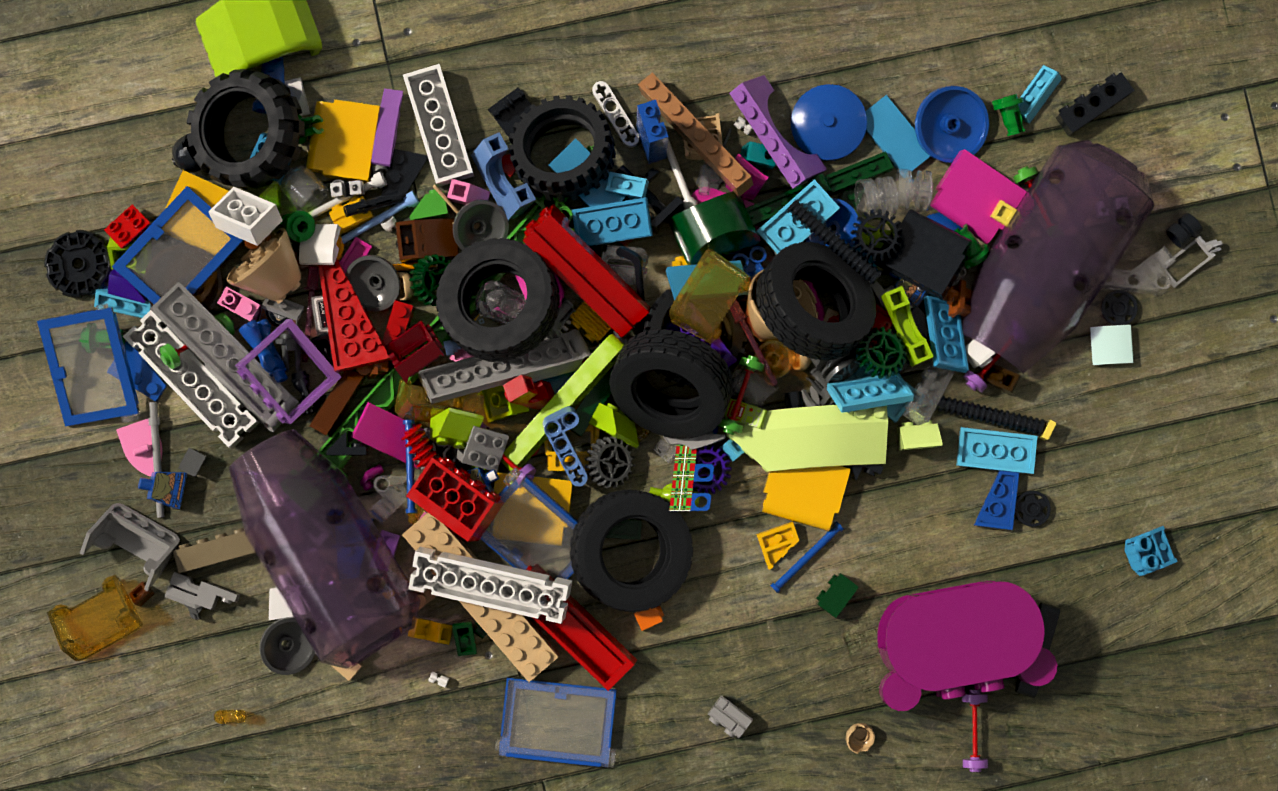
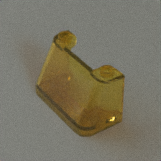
(708, 296)
(412, 403)
(95, 621)

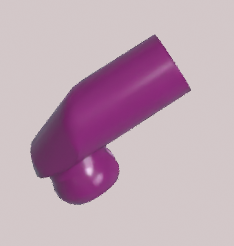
(369, 475)

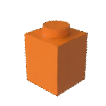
(649, 617)

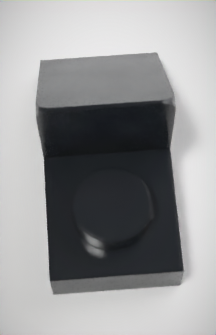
(342, 448)
(869, 469)

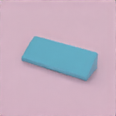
(1038, 92)
(121, 304)

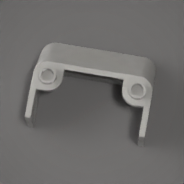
(135, 534)

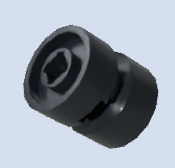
(1187, 227)

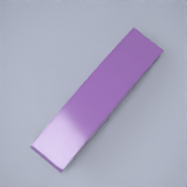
(387, 127)

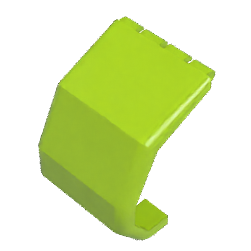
(255, 32)

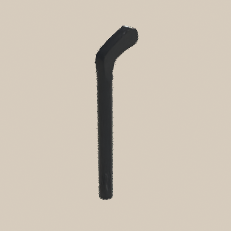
(637, 260)

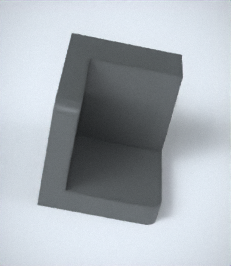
(193, 461)

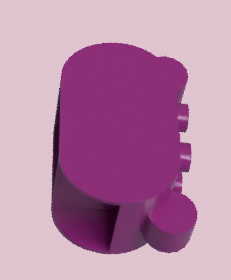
(961, 639)

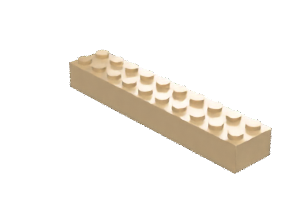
(510, 631)

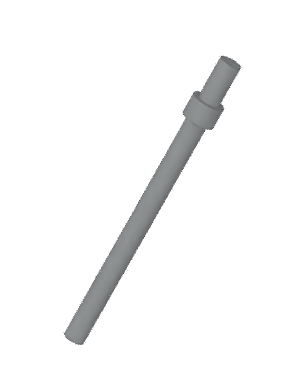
(154, 422)

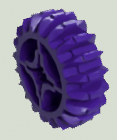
(719, 459)

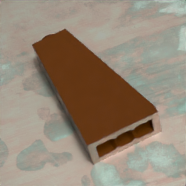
(337, 402)

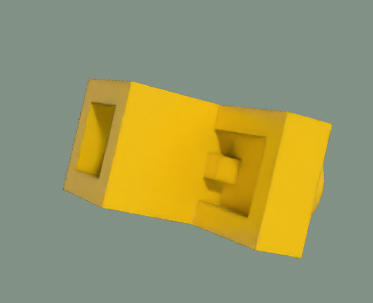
(431, 631)

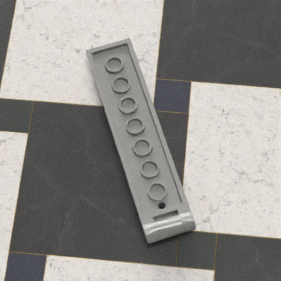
(220, 353)
(473, 374)

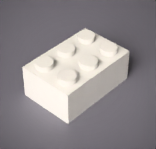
(245, 216)

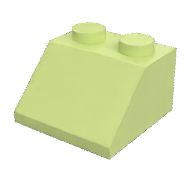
(918, 437)

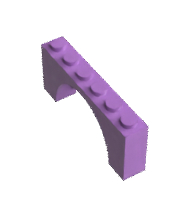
(753, 102)

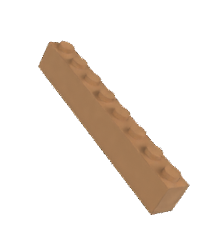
(696, 135)

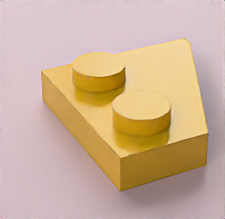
(777, 542)

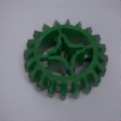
(427, 281)
(873, 357)

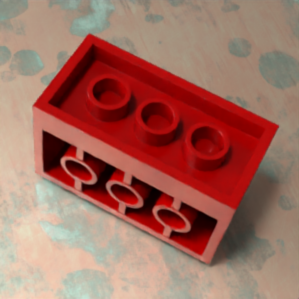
(438, 491)

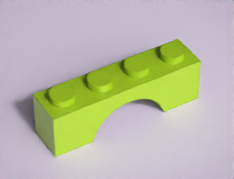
(899, 311)

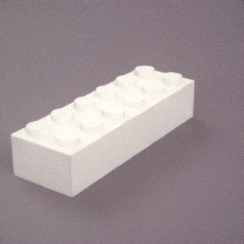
(438, 125)

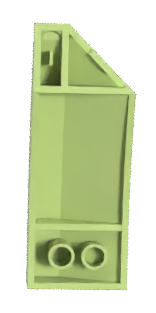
(816, 438)

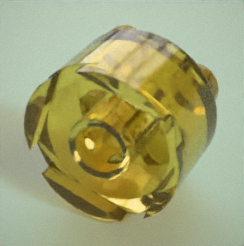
(786, 360)

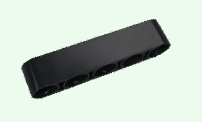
(1050, 618)

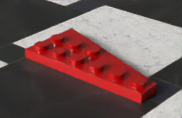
(350, 330)

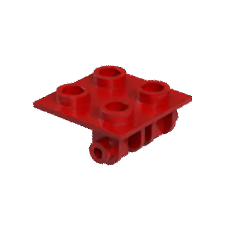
(127, 226)

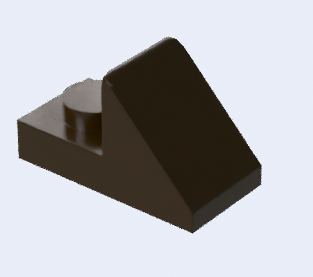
(1001, 378)

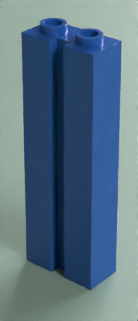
(651, 131)

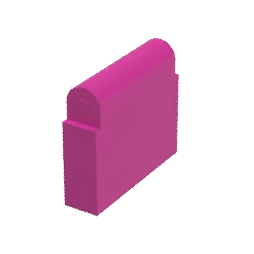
(971, 194)

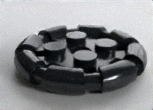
(66, 263)

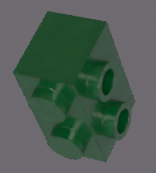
(836, 595)

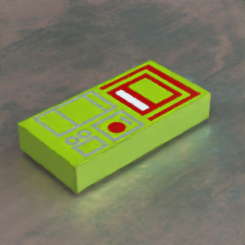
(747, 414)

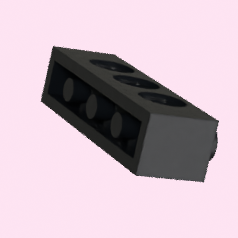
(1121, 89)

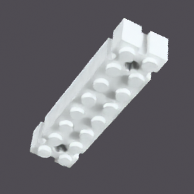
(192, 381)
(490, 584)

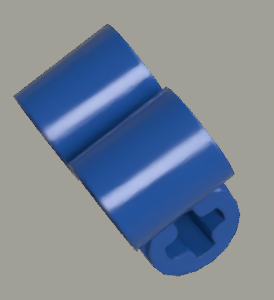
(752, 266)

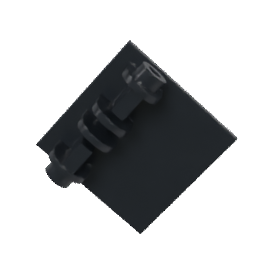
(509, 109)

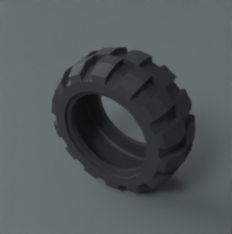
(210, 116)

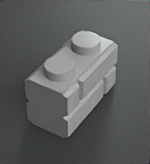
(730, 717)

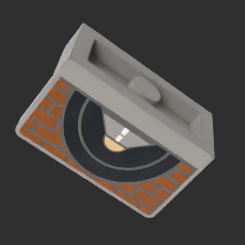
(278, 313)

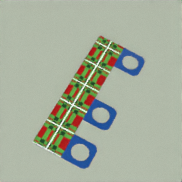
(683, 477)

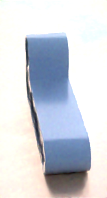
(566, 449)

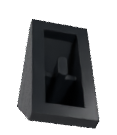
(322, 343)

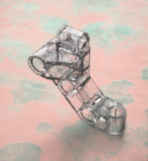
(1146, 273)
(393, 497)

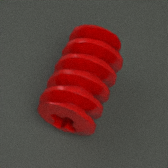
(419, 445)

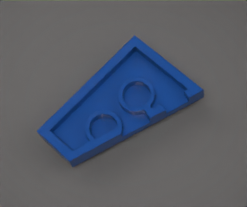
(1000, 502)

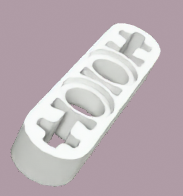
(617, 113)

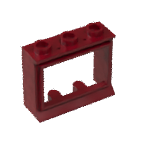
(407, 343)

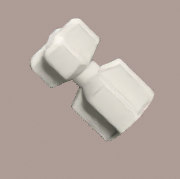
(740, 123)
(442, 680)

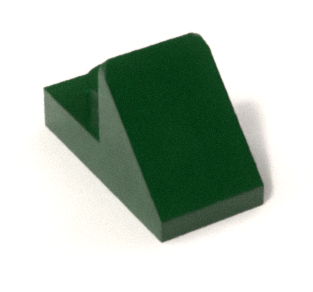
(464, 638)

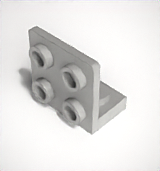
(483, 448)

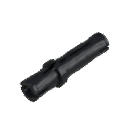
(364, 206)

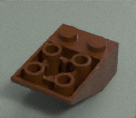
(425, 238)

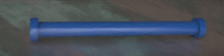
(409, 469)
(809, 555)

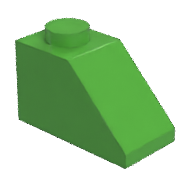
(430, 207)

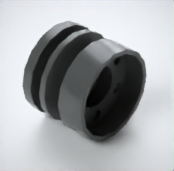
(837, 369)

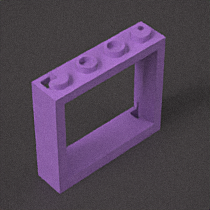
(310, 350)

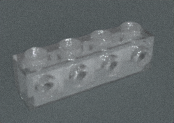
(928, 394)

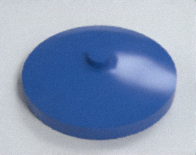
(829, 122)
(950, 122)

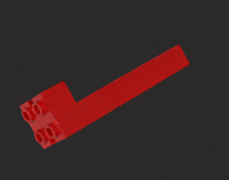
(584, 271)
(588, 641)

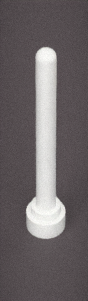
(376, 181)
(688, 200)

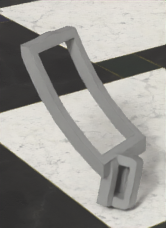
(1206, 247)

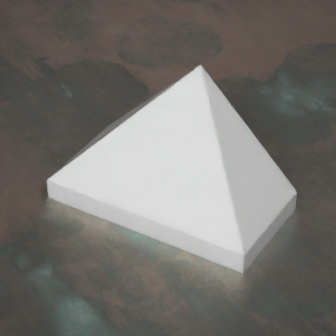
(297, 90)

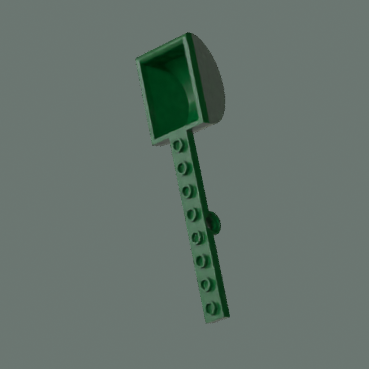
(730, 227)

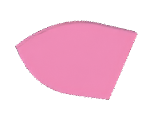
(137, 445)

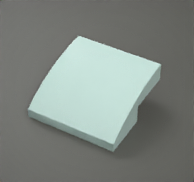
(1111, 345)

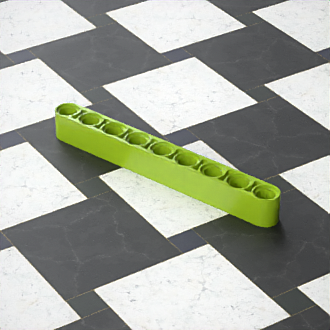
(569, 395)

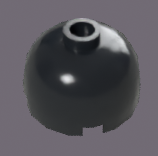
(183, 156)

